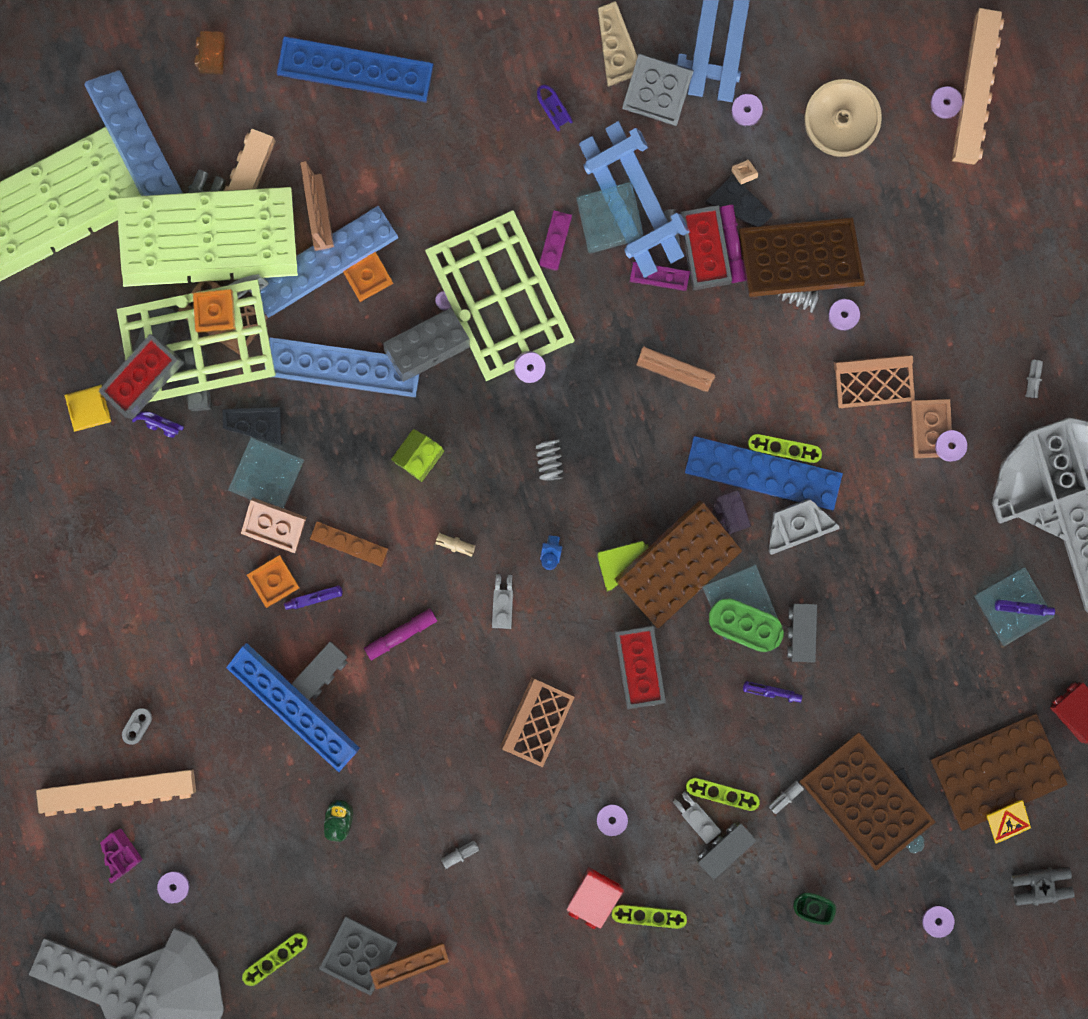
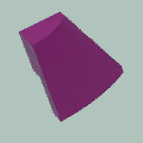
(119, 854)

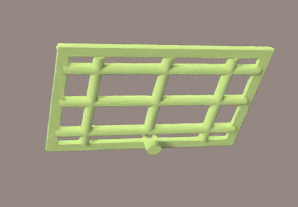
(464, 315)
(195, 342)

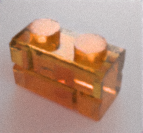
(211, 52)

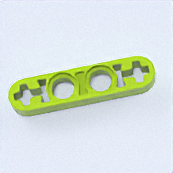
(784, 451)
(721, 797)
(648, 919)
(275, 959)

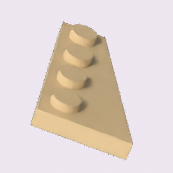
(617, 45)

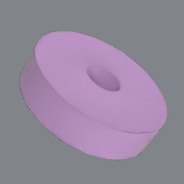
(751, 102)
(940, 108)
(838, 321)
(535, 372)
(943, 450)
(612, 811)
(179, 880)
(944, 927)

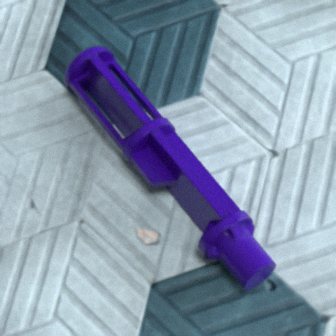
(313, 598)
(1025, 608)
(771, 692)

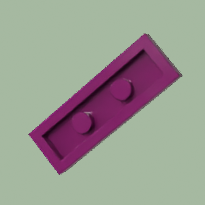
(555, 240)
(664, 277)

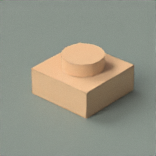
(744, 172)

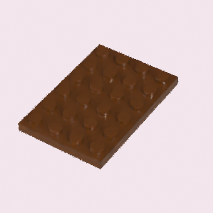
(801, 257)
(678, 564)
(998, 771)
(867, 801)

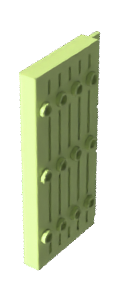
(60, 200)
(206, 236)

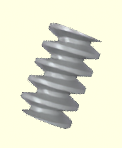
(807, 298)
(549, 460)

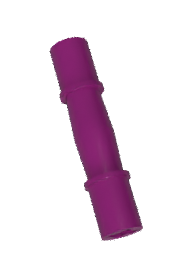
(732, 243)
(400, 634)

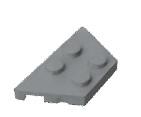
(798, 524)

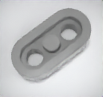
(136, 725)

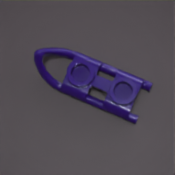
(550, 104)
(155, 421)

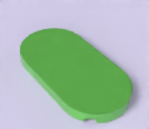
(746, 625)

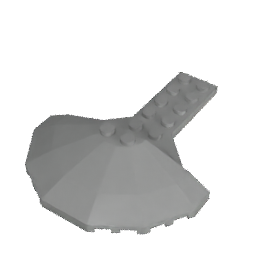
(1048, 487)
(160, 985)

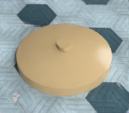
(842, 118)

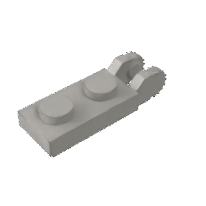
(502, 604)
(698, 819)

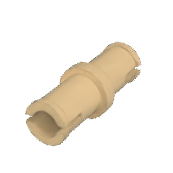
(455, 544)

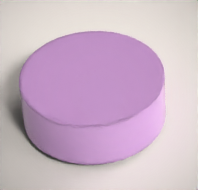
(442, 301)

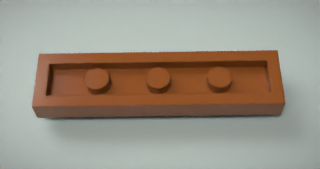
(349, 544)
(409, 965)

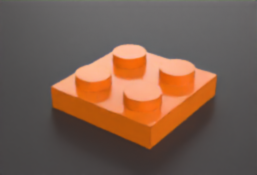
(368, 277)
(214, 310)
(273, 581)

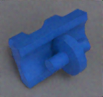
(551, 553)

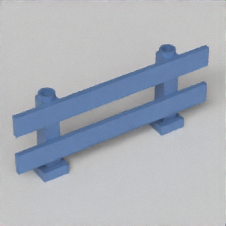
(728, 73)
(663, 232)

